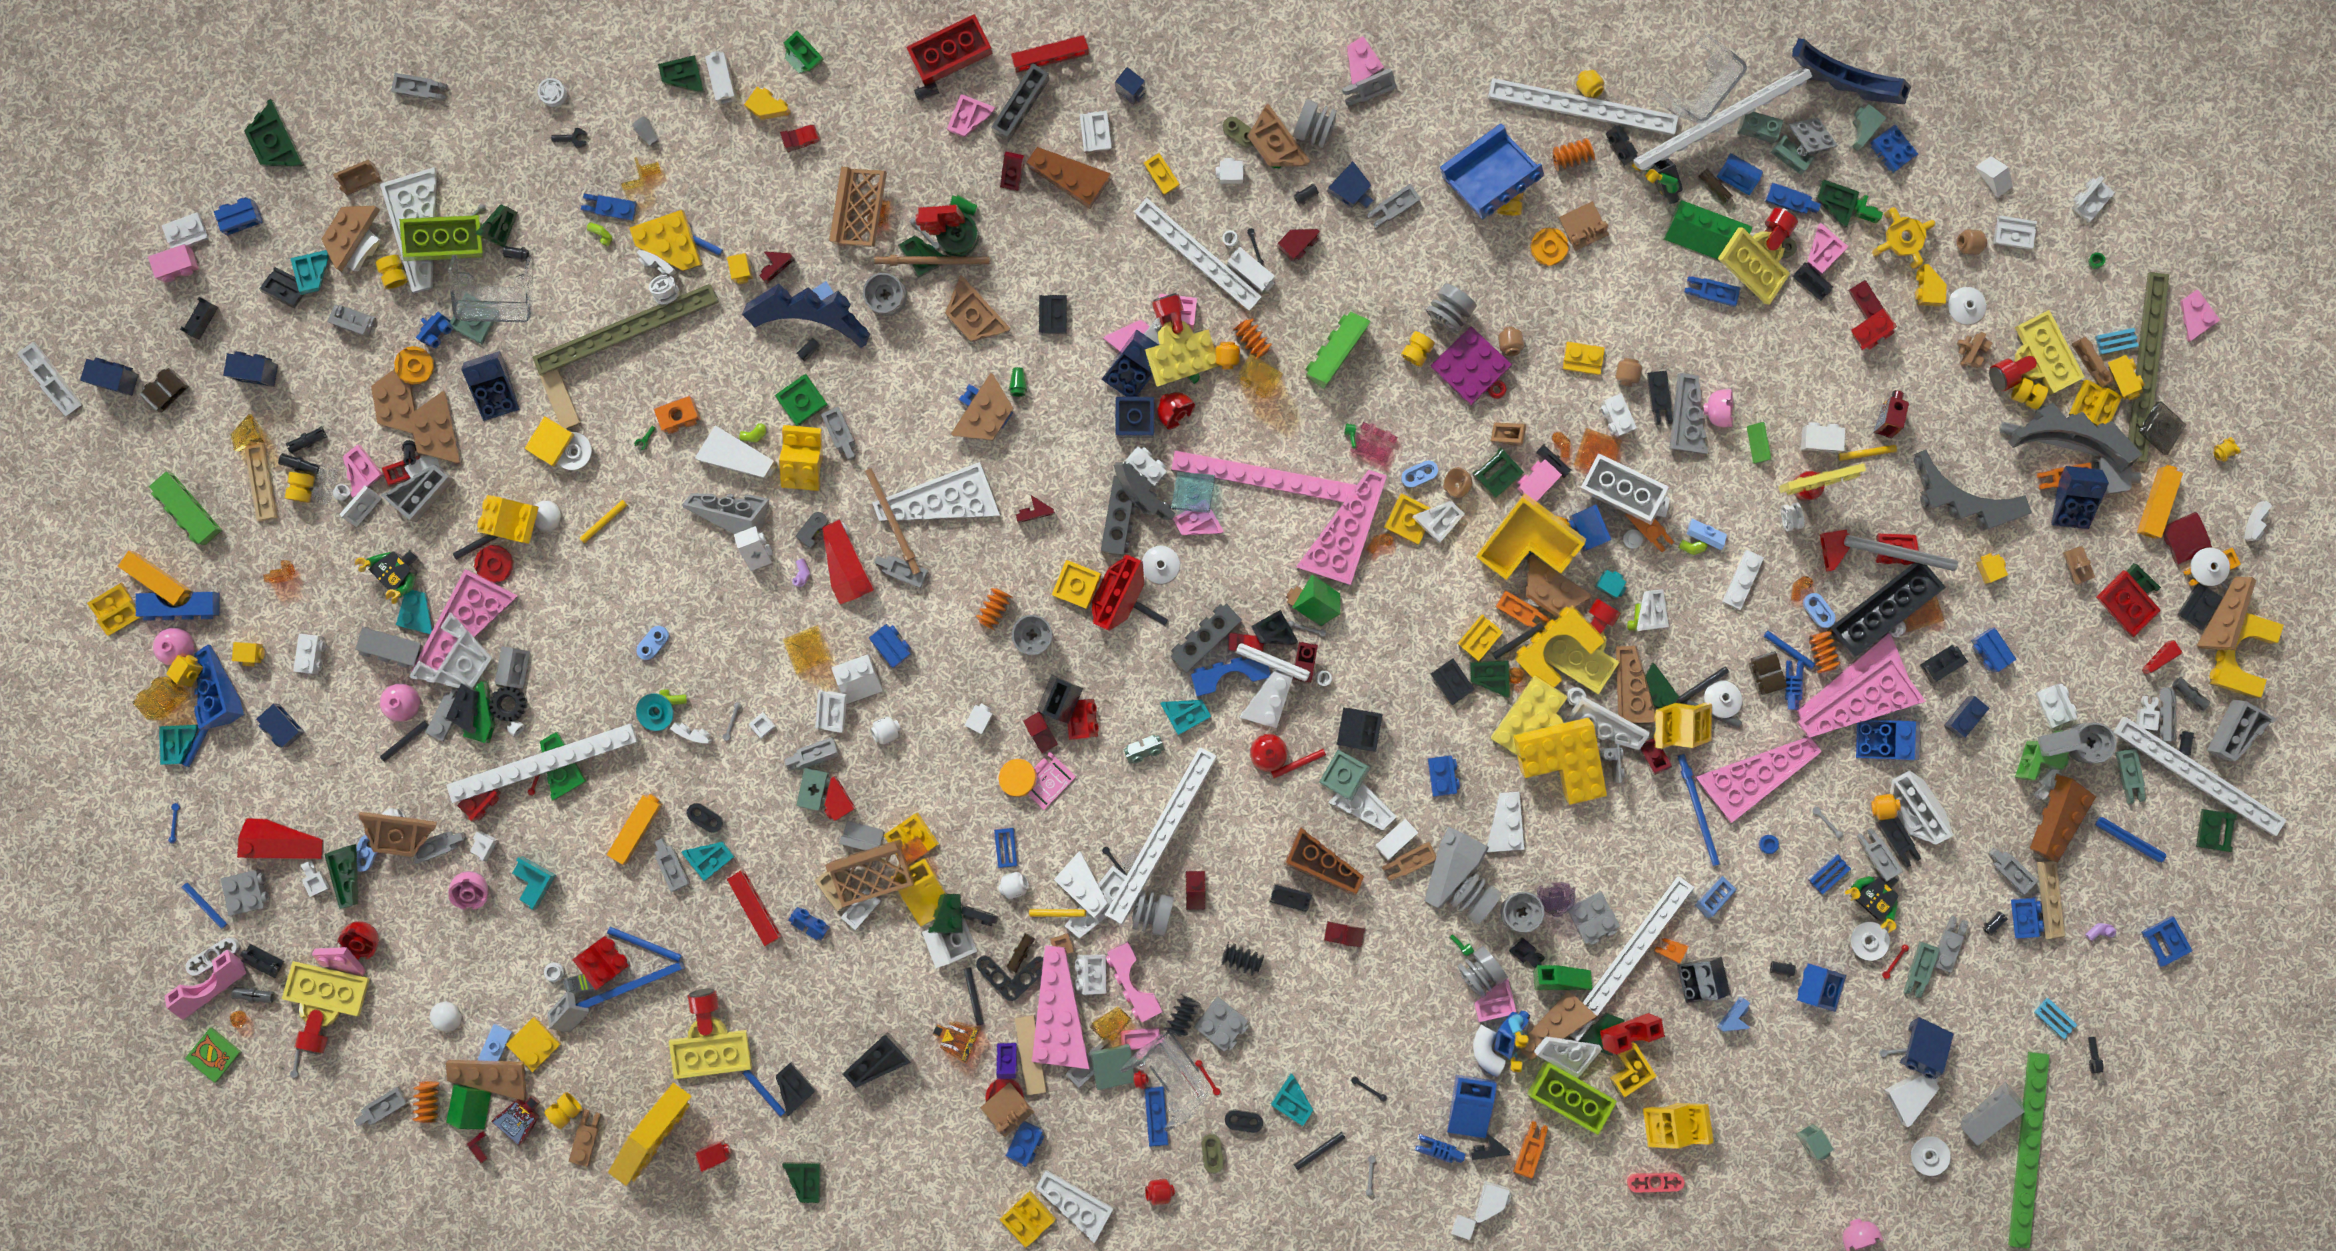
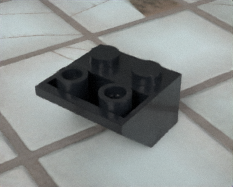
(1059, 699)
(1359, 729)
(1704, 980)

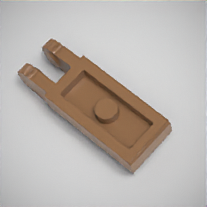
(1411, 860)
(584, 1140)

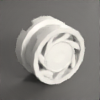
(552, 92)
(664, 289)
(1792, 517)

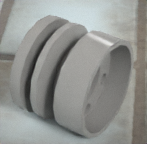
(1315, 123)
(876, 287)
(1453, 305)
(1039, 643)
(2101, 744)
(1477, 899)
(1532, 907)
(1152, 912)
(1482, 972)

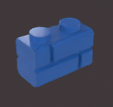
(238, 216)
(890, 645)
(1993, 650)

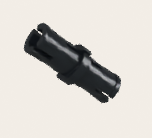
(306, 440)
(1554, 460)
(298, 464)

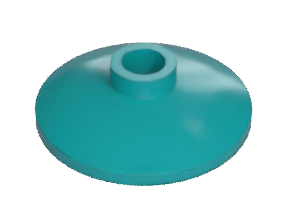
(648, 717)

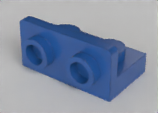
(1443, 775)
(2027, 917)
(1024, 1143)

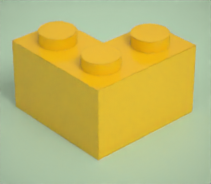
(1635, 1074)

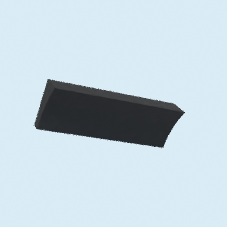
(1886, 608)

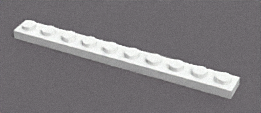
(1583, 107)
(1726, 116)
(542, 763)
(2199, 776)
(1161, 836)
(1635, 950)

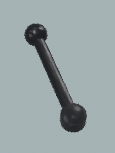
(1250, 232)
(1106, 850)
(1382, 1097)

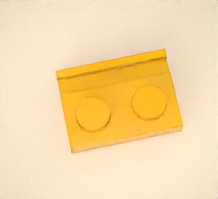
(1583, 358)
(1480, 637)

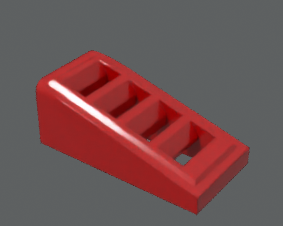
(398, 480)
(2164, 655)

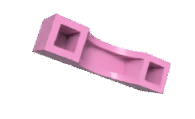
(187, 999)
(1144, 1004)

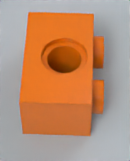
(666, 413)

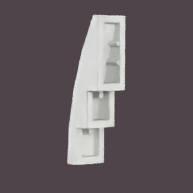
(49, 378)

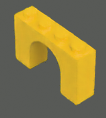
(1569, 623)
(2228, 673)

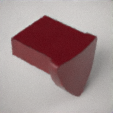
(475, 1150)

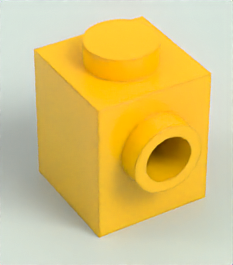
(740, 268)
(1991, 567)
(247, 653)
(184, 670)

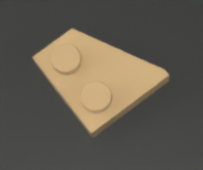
(828, 888)

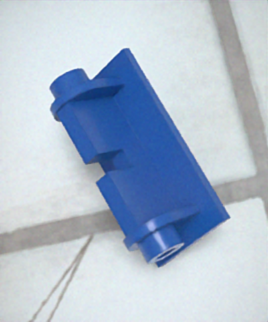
(816, 927)

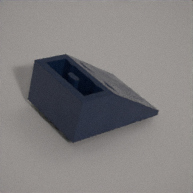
(1131, 366)
(490, 385)
(2078, 497)

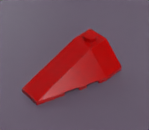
(845, 568)
(272, 840)

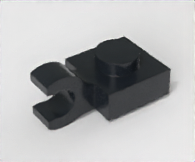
(1526, 952)

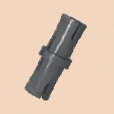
(2191, 693)
(262, 996)

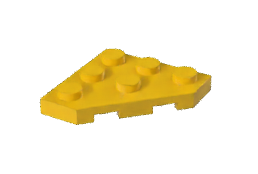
(668, 239)

